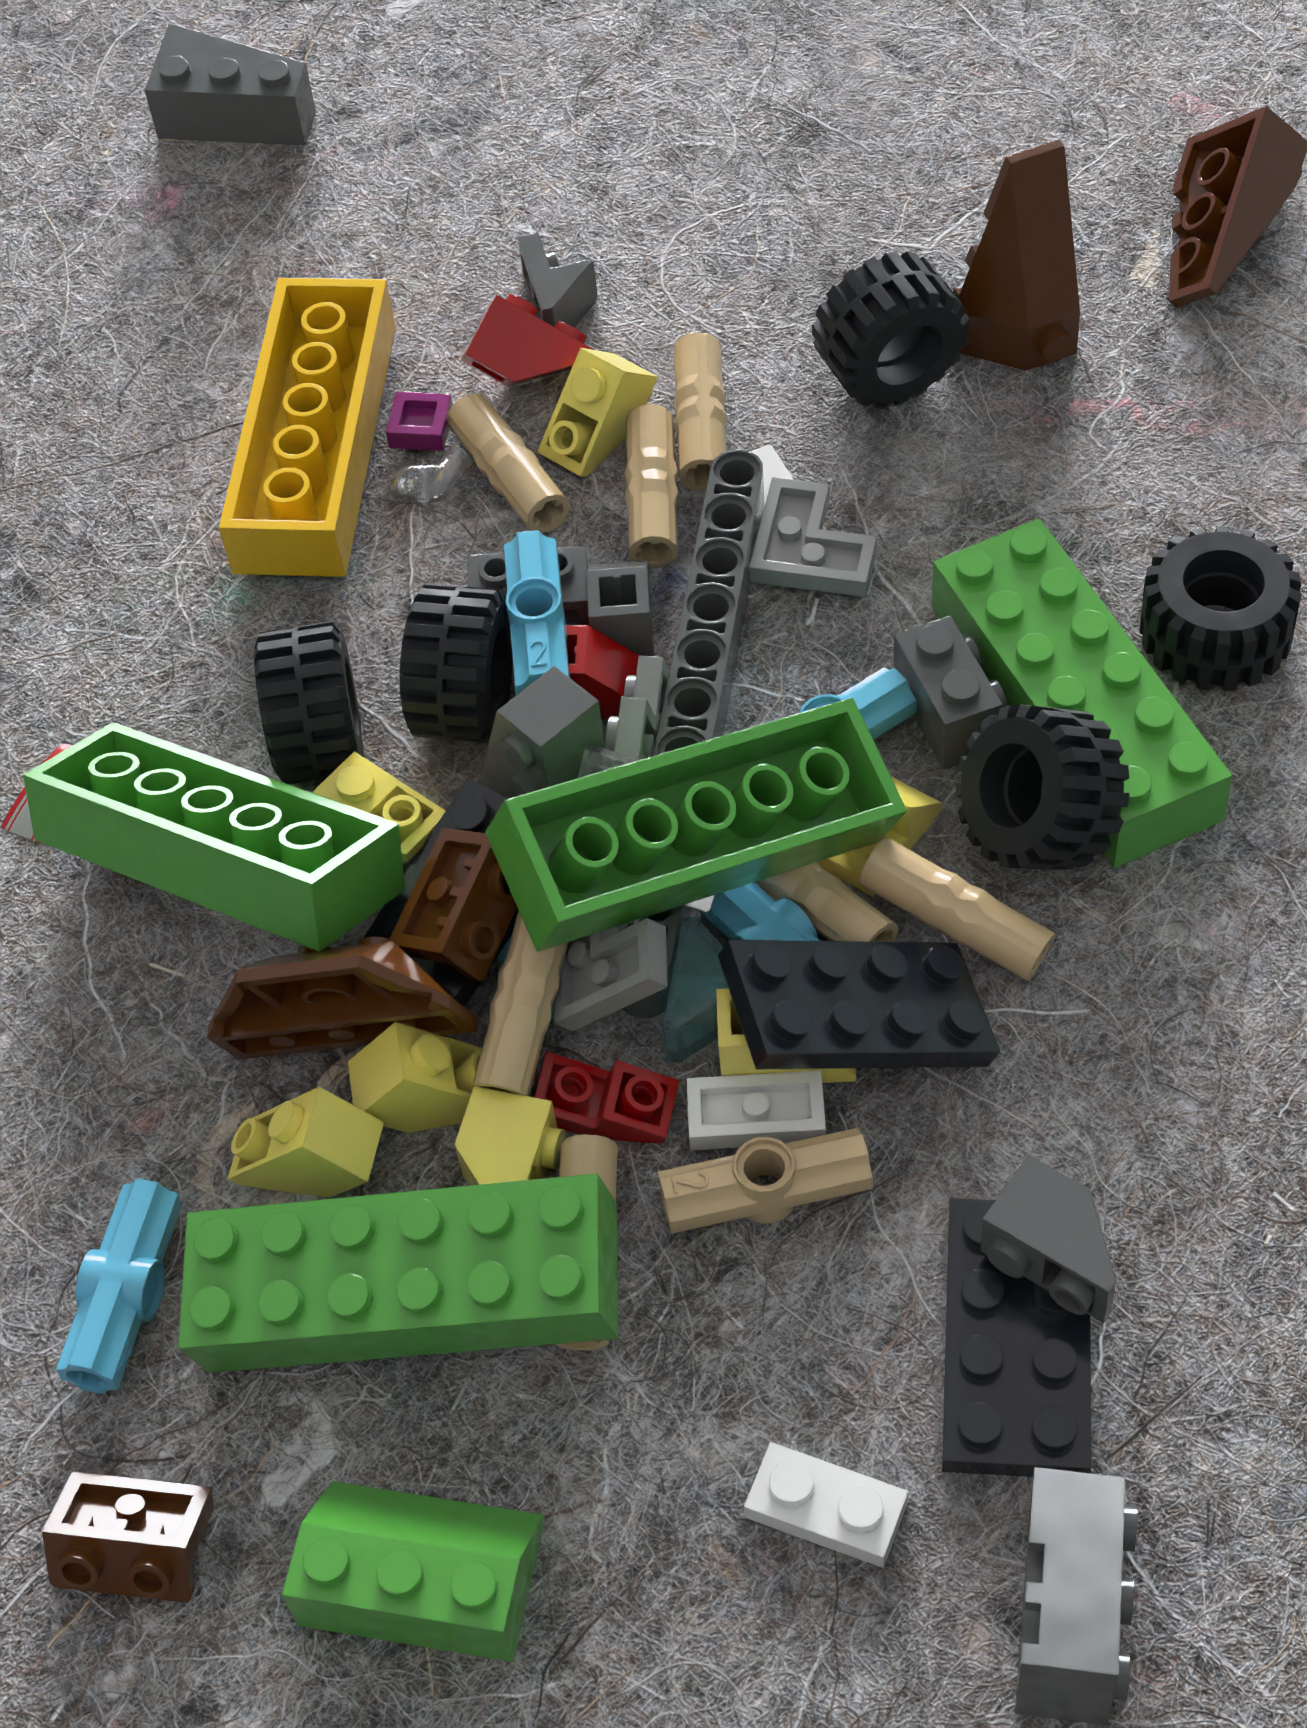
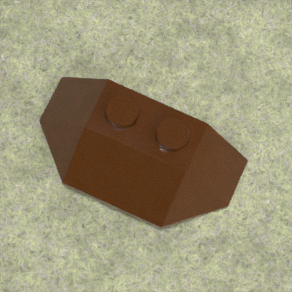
(332, 1001)

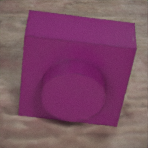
(419, 421)

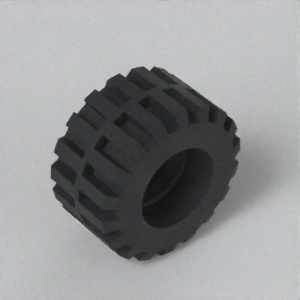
(890, 329)
(1224, 572)
(455, 662)
(307, 700)
(1078, 795)

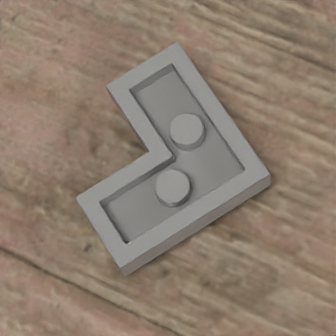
(798, 552)
(640, 710)
(610, 972)

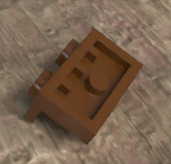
(457, 905)
(126, 1536)

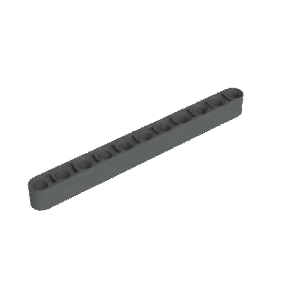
(708, 639)

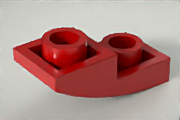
(614, 1104)

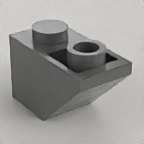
(622, 603)
(1051, 1235)

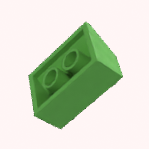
(414, 1570)

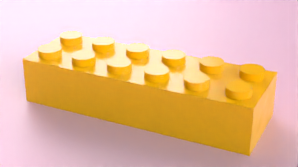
(309, 428)

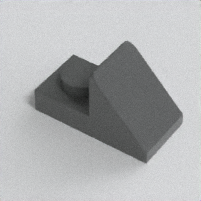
(556, 291)

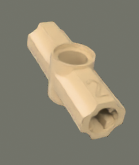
(806, 1173)

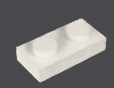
(742, 1107)
(826, 1504)

